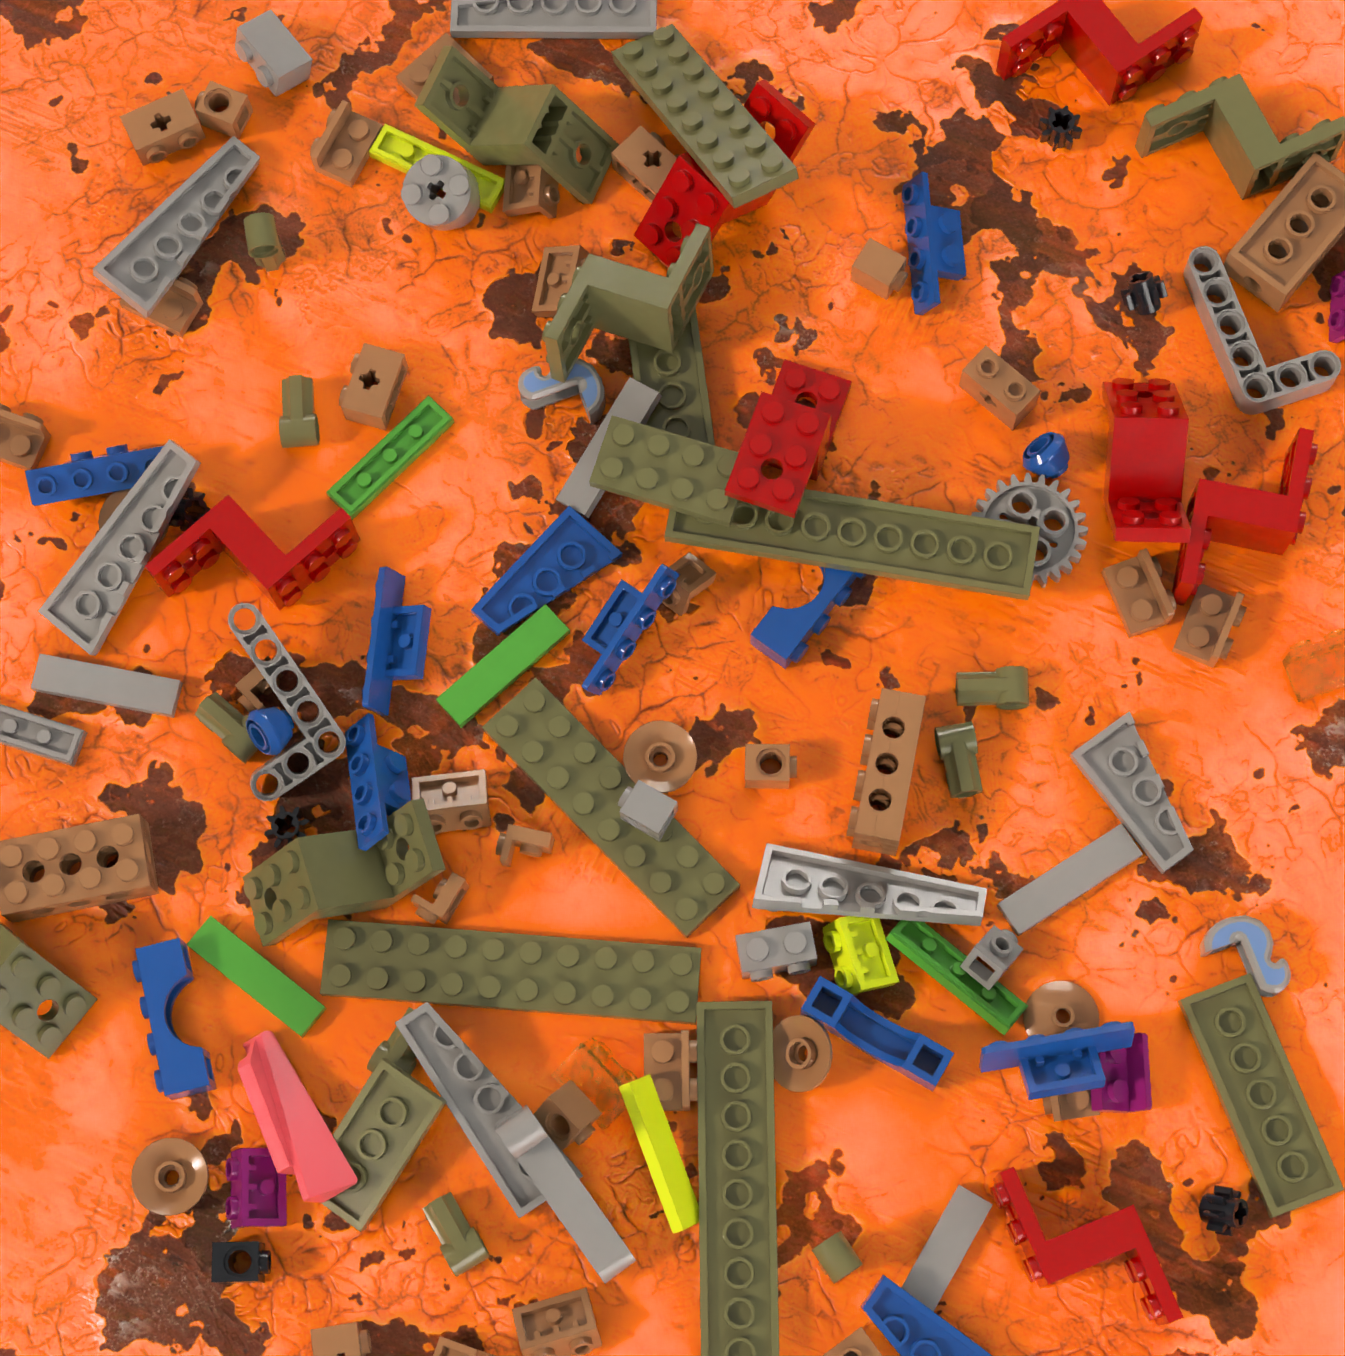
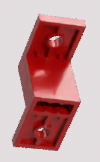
(1098, 46)
(693, 198)
(788, 438)
(1145, 461)
(1245, 516)
(234, 532)
(1086, 1247)

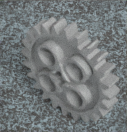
(1044, 504)

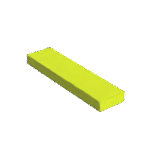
(403, 151)
(661, 1153)

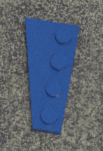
(550, 567)
(913, 1326)

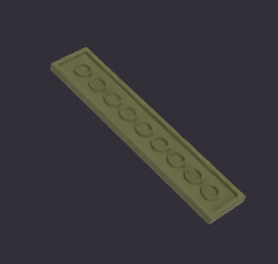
(877, 541)
(511, 971)
(737, 1179)

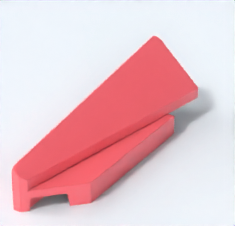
(291, 1122)

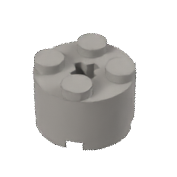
(425, 181)

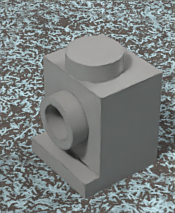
(998, 950)

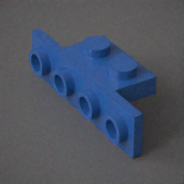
(933, 244)
(89, 474)
(621, 624)
(396, 641)
(376, 780)
(1059, 1061)

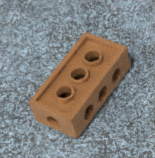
(1295, 230)
(901, 716)
(93, 884)

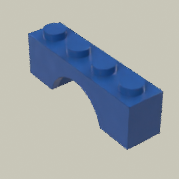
(785, 631)
(164, 972)
(875, 1035)

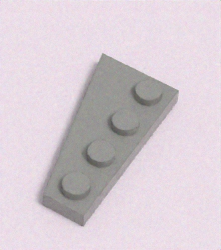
(1125, 779)

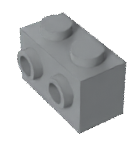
(272, 53)
(776, 951)

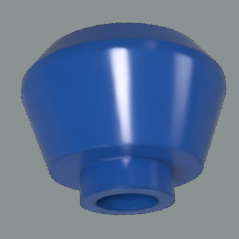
(1047, 455)
(270, 729)

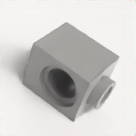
(647, 809)

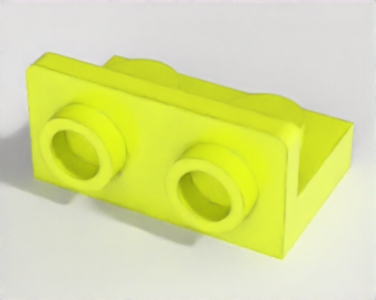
(859, 954)

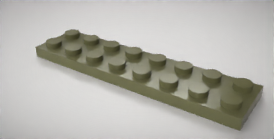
(705, 116)
(587, 786)

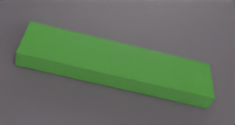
(390, 457)
(503, 666)
(943, 964)
(256, 976)

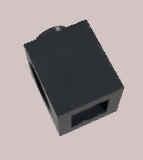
(223, 1262)

